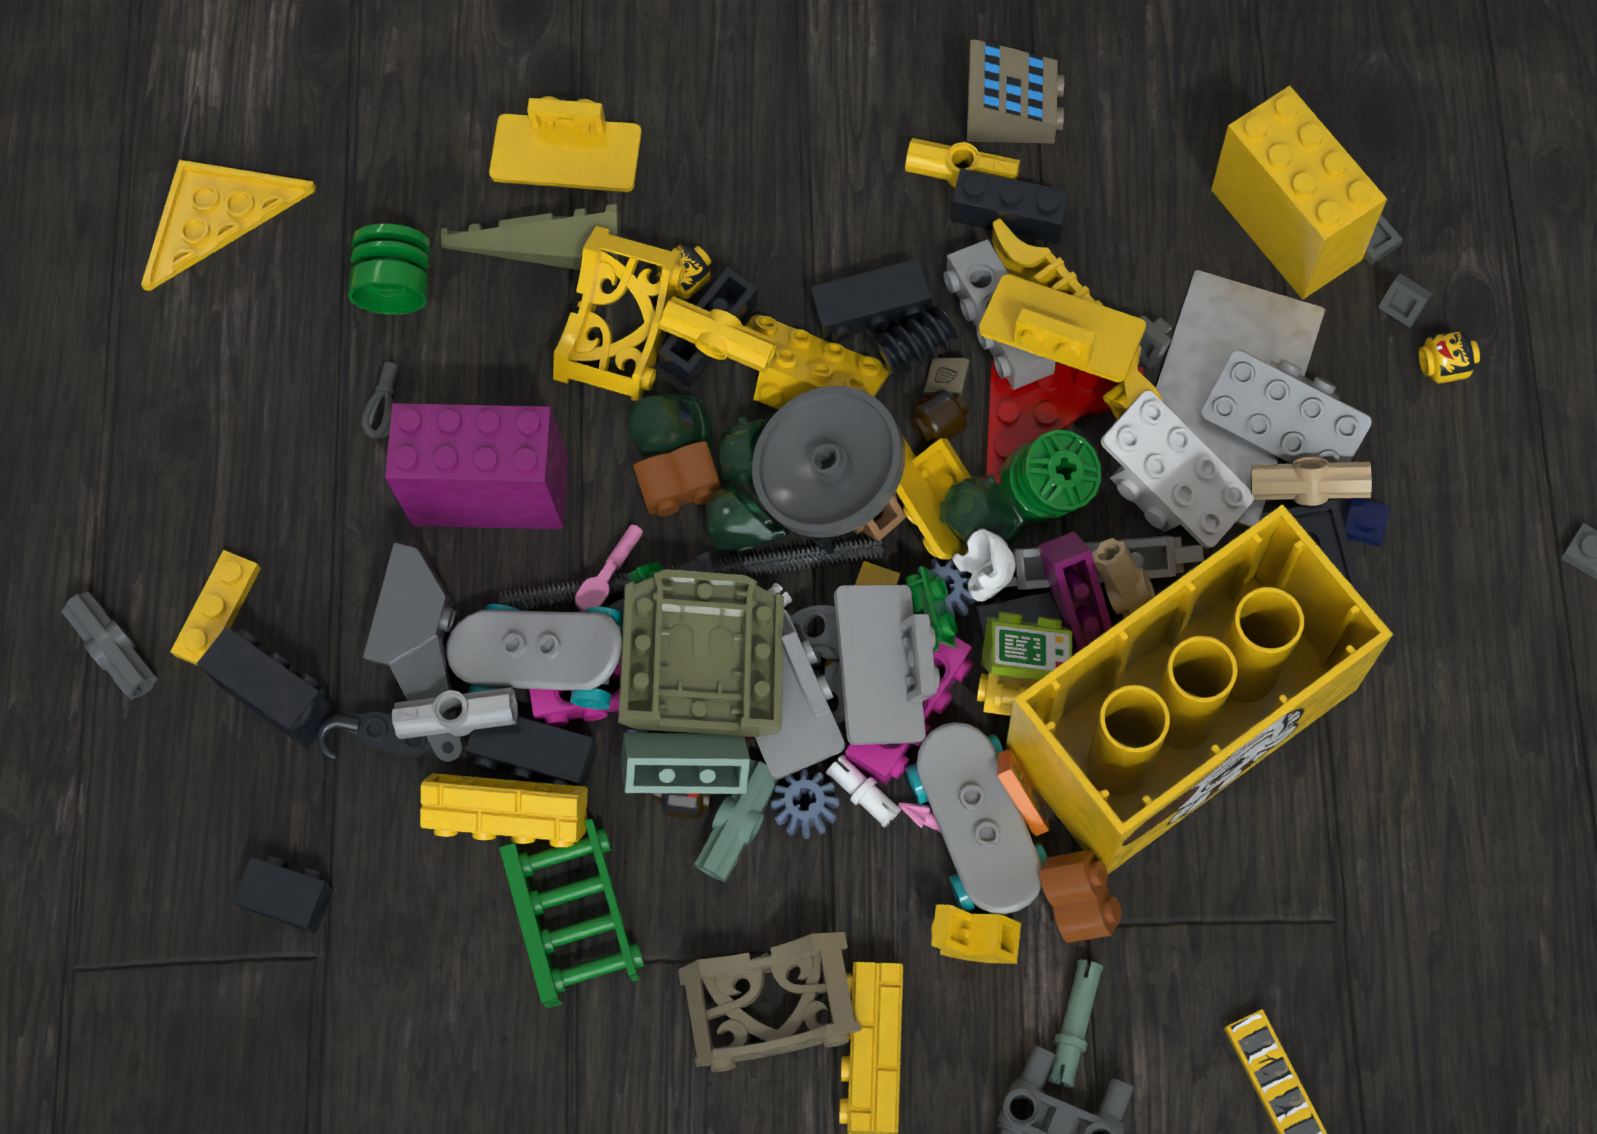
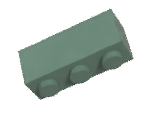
(684, 763)

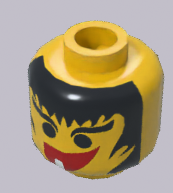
(696, 270)
(1448, 356)

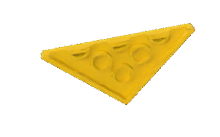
(211, 209)

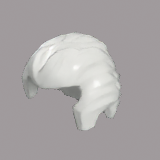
(989, 562)

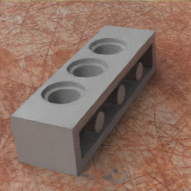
(981, 267)

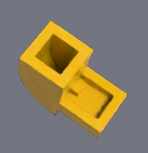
(975, 936)

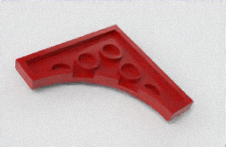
(1039, 408)

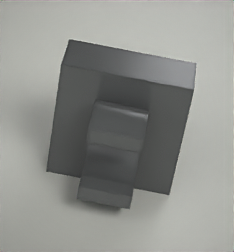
(1405, 300)
(1154, 341)

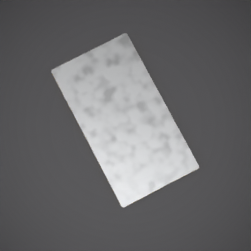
(1212, 325)

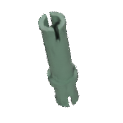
(1071, 1039)

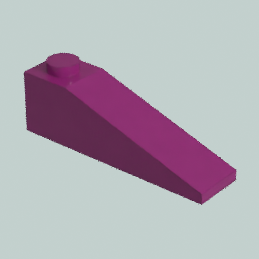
(1076, 588)

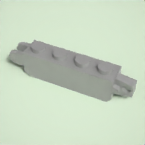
(1157, 555)

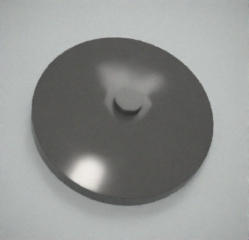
(828, 461)

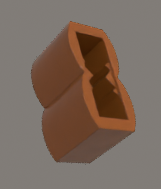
(677, 479)
(1080, 896)

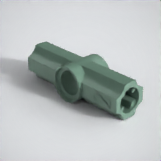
(737, 823)

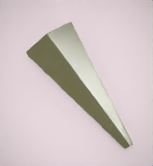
(537, 238)

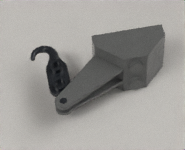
(408, 637)

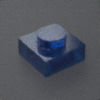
(1366, 521)

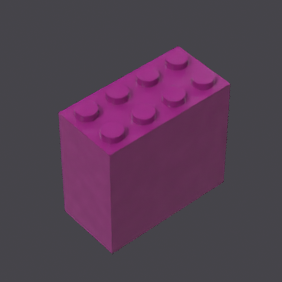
(478, 466)

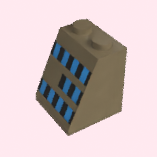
(1012, 95)

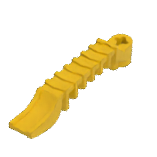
(1043, 268)

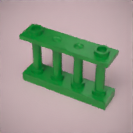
(532, 903)

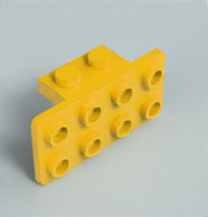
(565, 147)
(1062, 328)
(809, 363)
(922, 490)

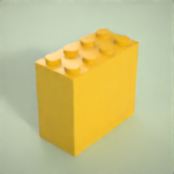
(1297, 192)

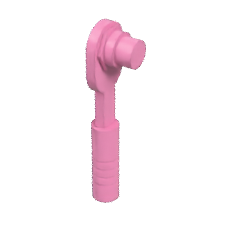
(595, 589)

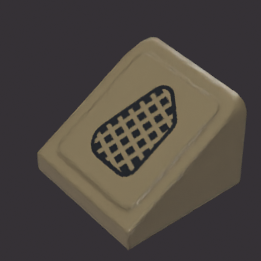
(947, 375)

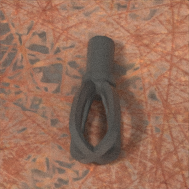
(386, 391)

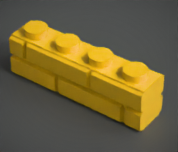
(504, 808)
(874, 1051)

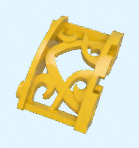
(596, 268)

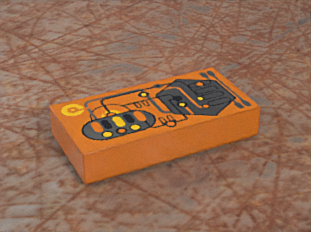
(1022, 792)

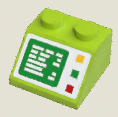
(1025, 648)

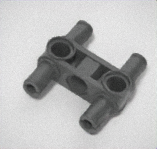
(1056, 1116)

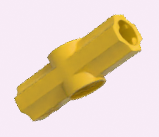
(940, 161)
(718, 334)

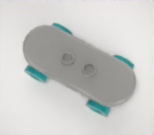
(538, 651)
(977, 820)

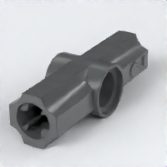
(109, 645)

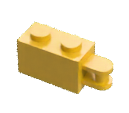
(999, 692)

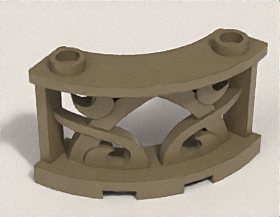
(720, 976)

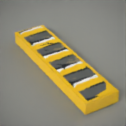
(1273, 1076)

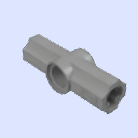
(478, 711)

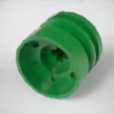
(389, 269)
(1037, 488)

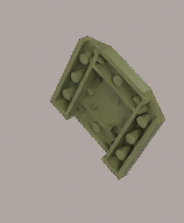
(701, 655)

